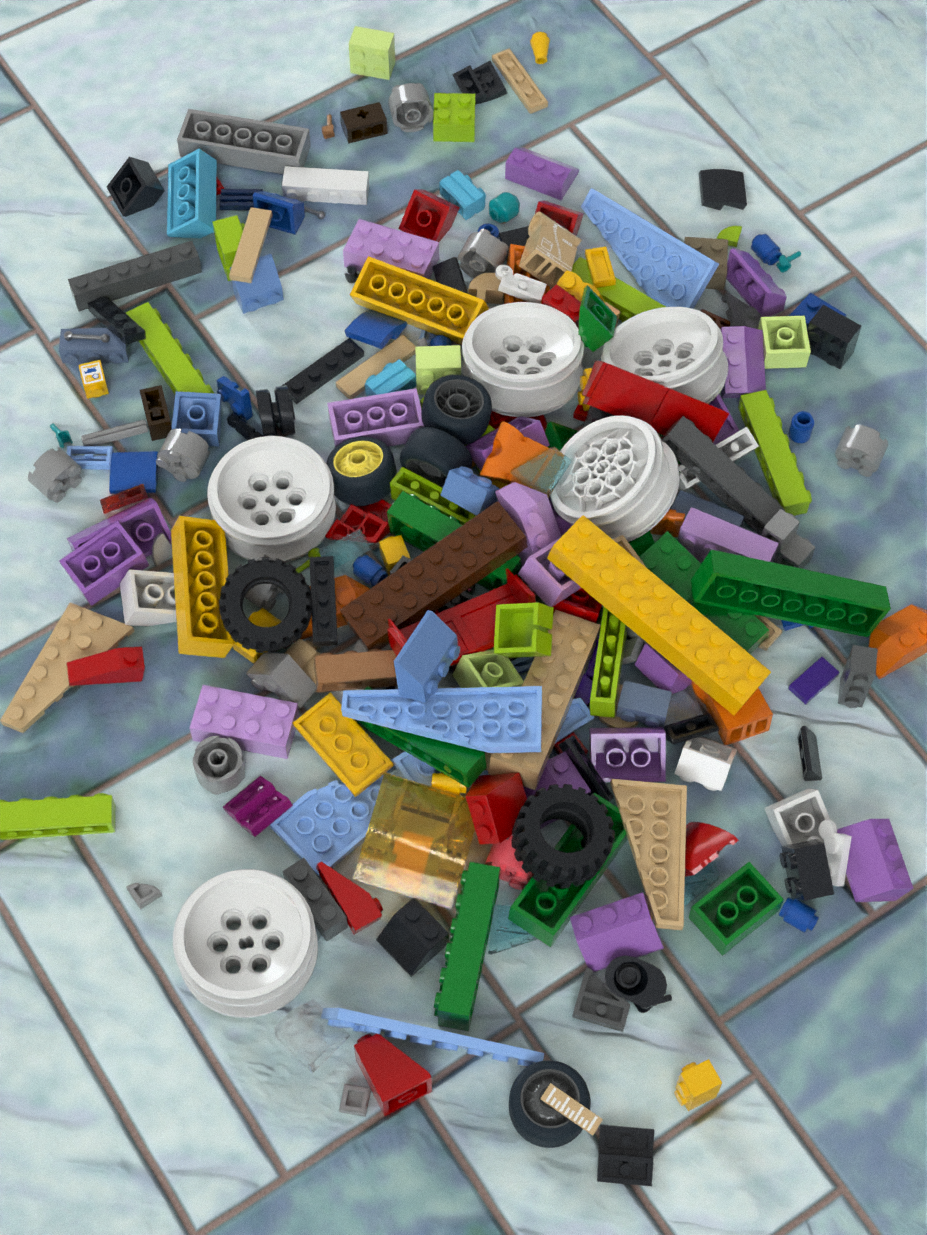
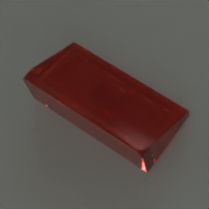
(124, 499)

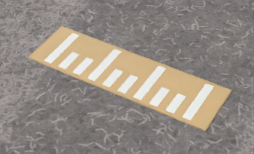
(571, 1109)

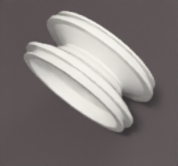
(672, 349)
(524, 357)
(268, 466)
(617, 477)
(245, 899)

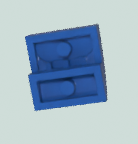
(375, 328)
(133, 469)

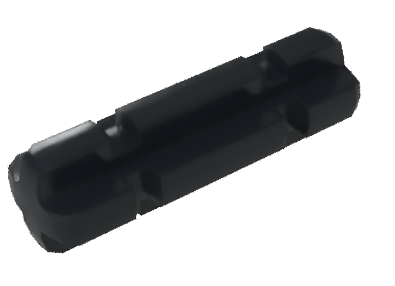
(243, 427)

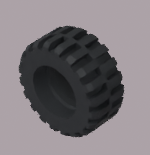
(265, 572)
(575, 808)

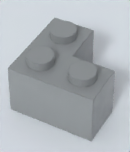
(792, 548)
(283, 677)

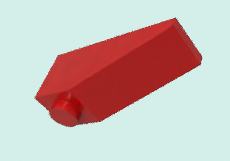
(107, 667)
(353, 900)

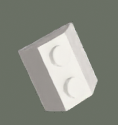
(705, 762)

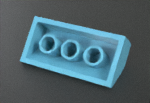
(191, 195)

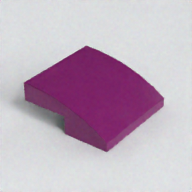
(257, 806)

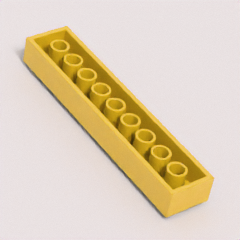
(658, 615)

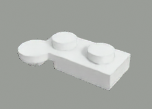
(519, 285)
(837, 851)

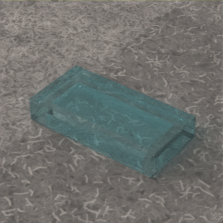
(346, 548)

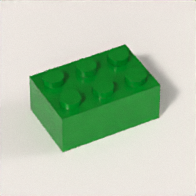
(735, 908)

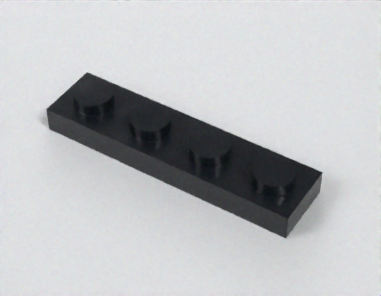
(116, 320)
(324, 370)
(323, 601)

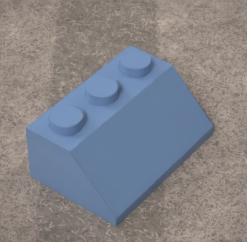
(425, 658)

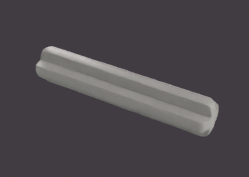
(115, 433)

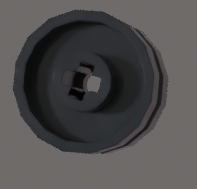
(276, 412)

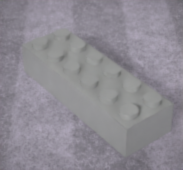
(244, 141)

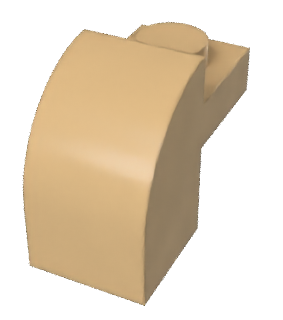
(486, 287)

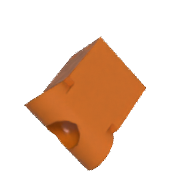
(509, 452)
(749, 721)

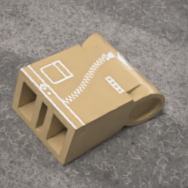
(548, 250)

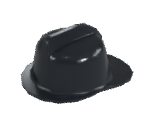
(635, 980)

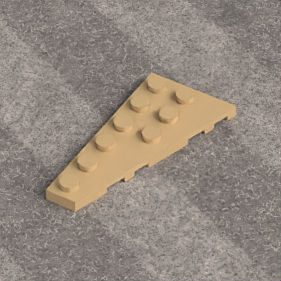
(74, 637)
(657, 836)

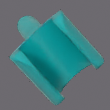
(784, 262)
(62, 436)

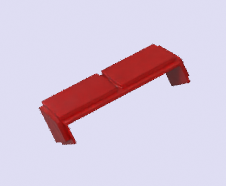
(634, 396)
(473, 619)

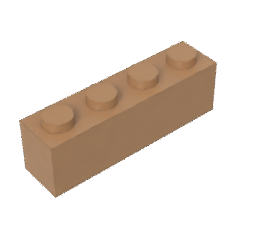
(355, 670)

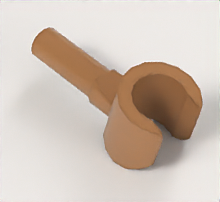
(328, 131)

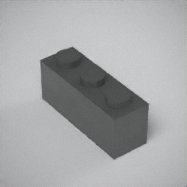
(857, 676)
(325, 911)

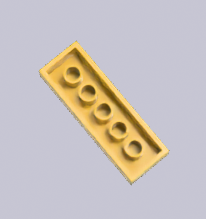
(416, 300)
(199, 574)

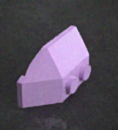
(531, 514)

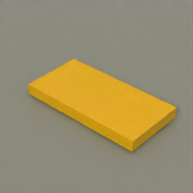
(343, 745)

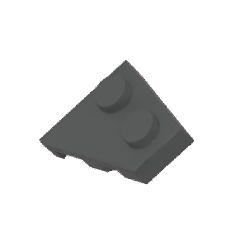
(740, 313)
(599, 1004)

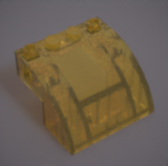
(416, 841)

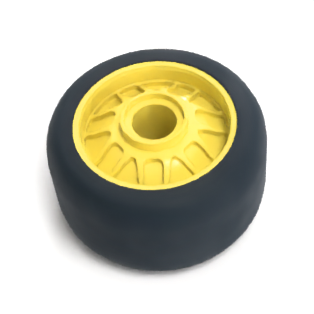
(361, 470)

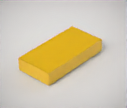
(600, 267)

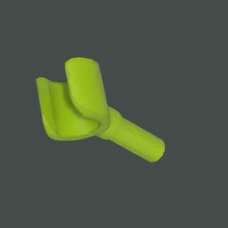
(312, 553)

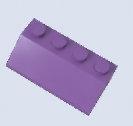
(140, 521)

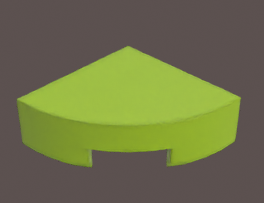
(731, 234)

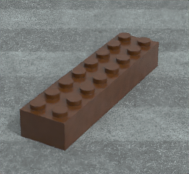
(435, 576)

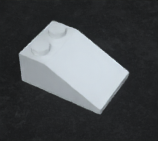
(148, 598)
(798, 817)

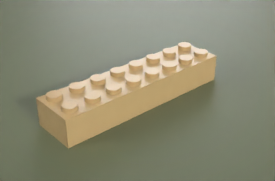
(560, 677)

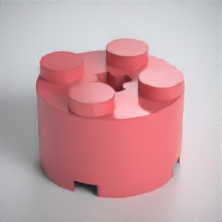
(503, 856)

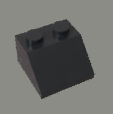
(135, 187)
(413, 937)

